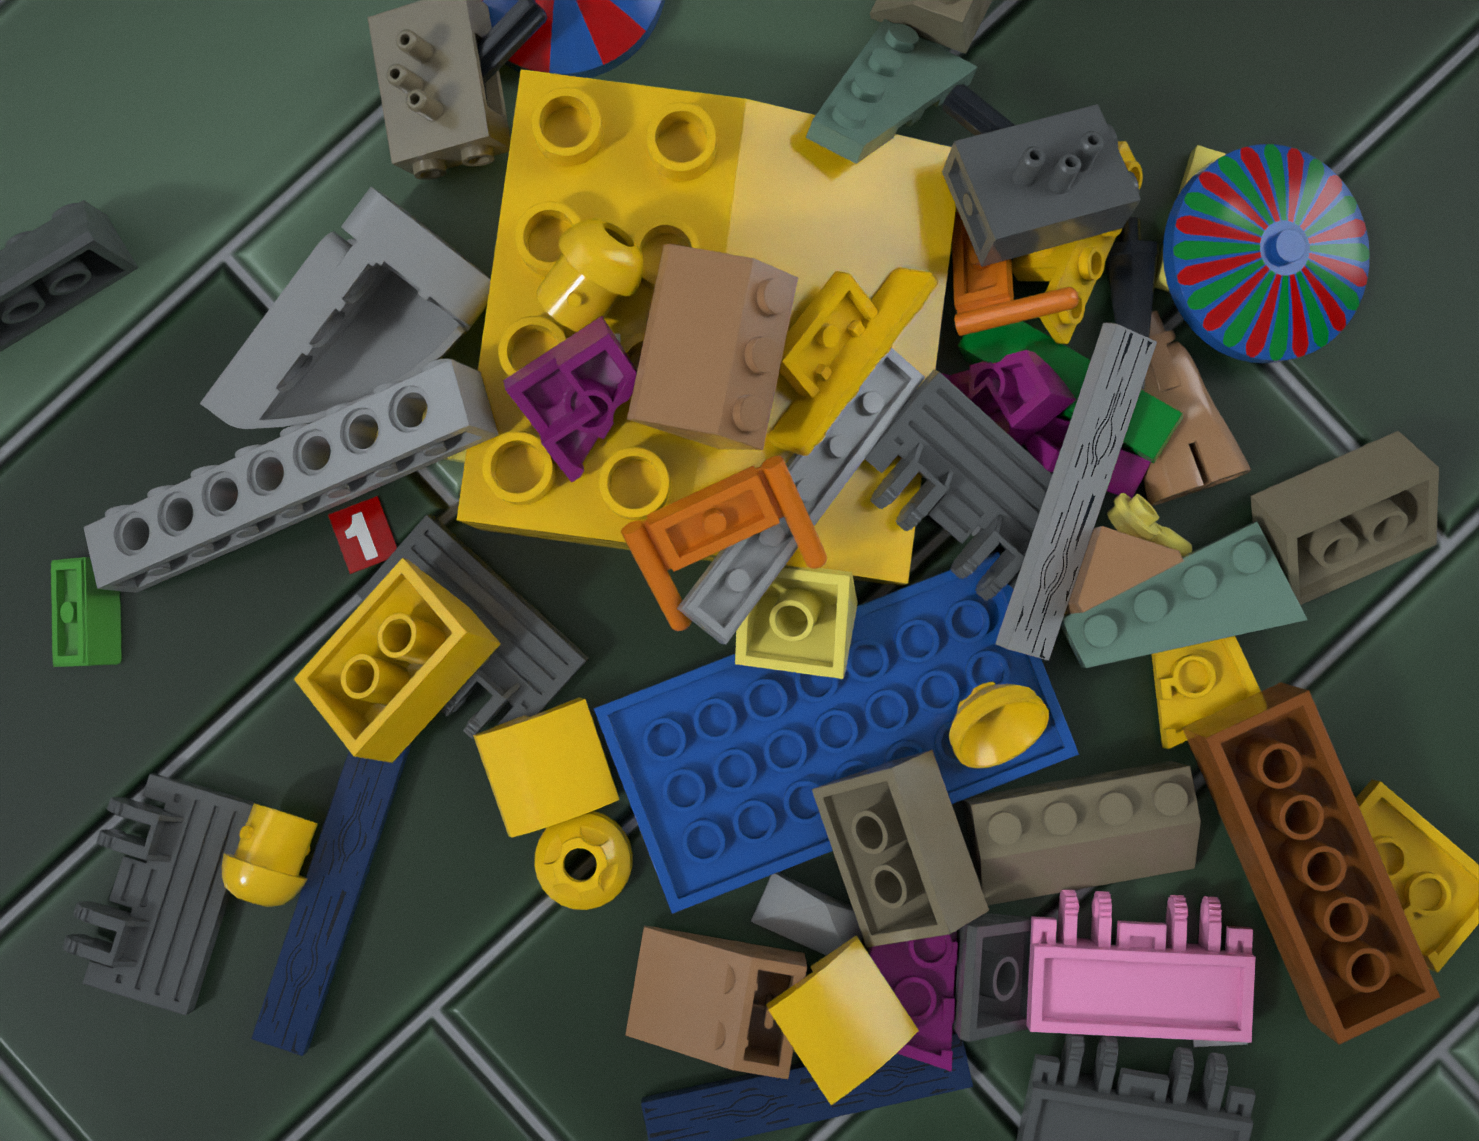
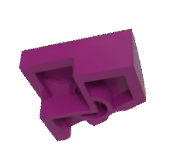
(574, 393)

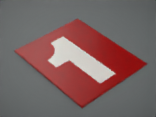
(363, 534)

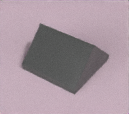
(992, 976)

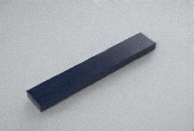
(328, 902)
(765, 1104)

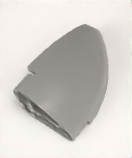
(352, 320)

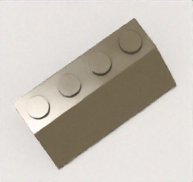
(1083, 831)

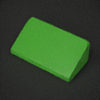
(83, 617)

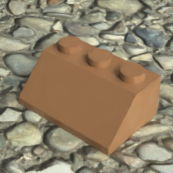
(713, 347)

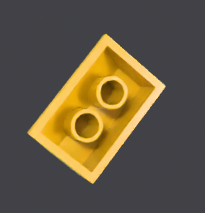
(395, 663)

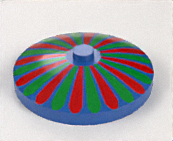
(1266, 254)

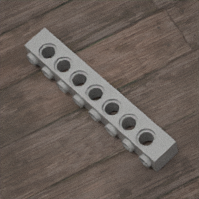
(292, 477)

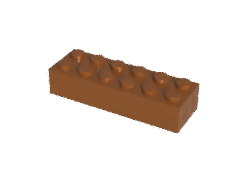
(1311, 861)

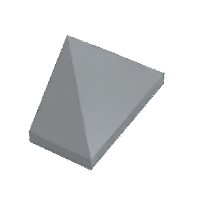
(805, 915)

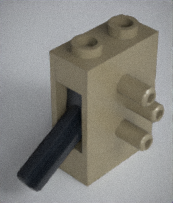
(444, 81)

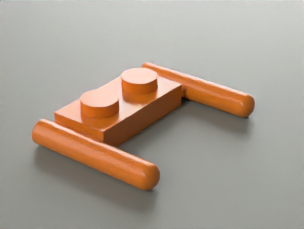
(986, 293)
(715, 521)

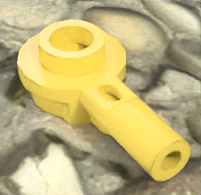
(1139, 518)

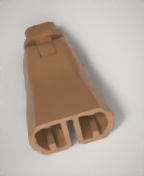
(1202, 446)

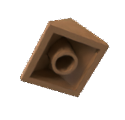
(1115, 565)

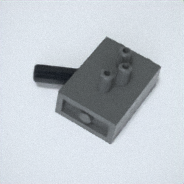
(1035, 179)

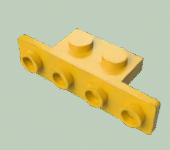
(1072, 265)
(839, 346)

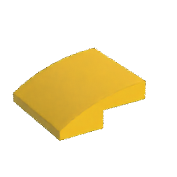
(546, 767)
(843, 1020)

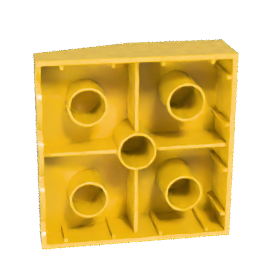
(709, 179)

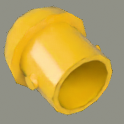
(591, 273)
(268, 857)

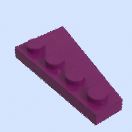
(923, 981)

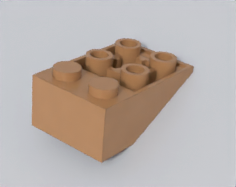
(712, 998)

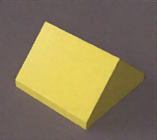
(801, 623)

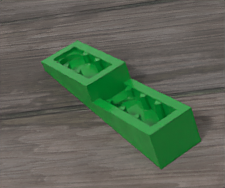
(1151, 420)

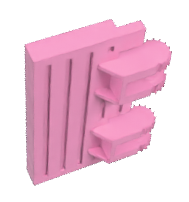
(1144, 983)

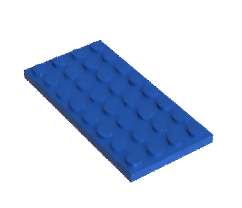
(732, 751)

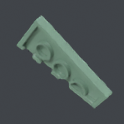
(885, 89)
(1210, 596)

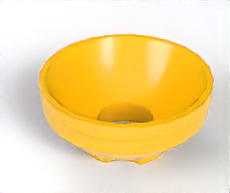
(997, 724)
(608, 845)

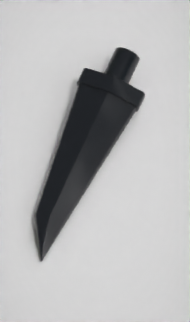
(1132, 278)

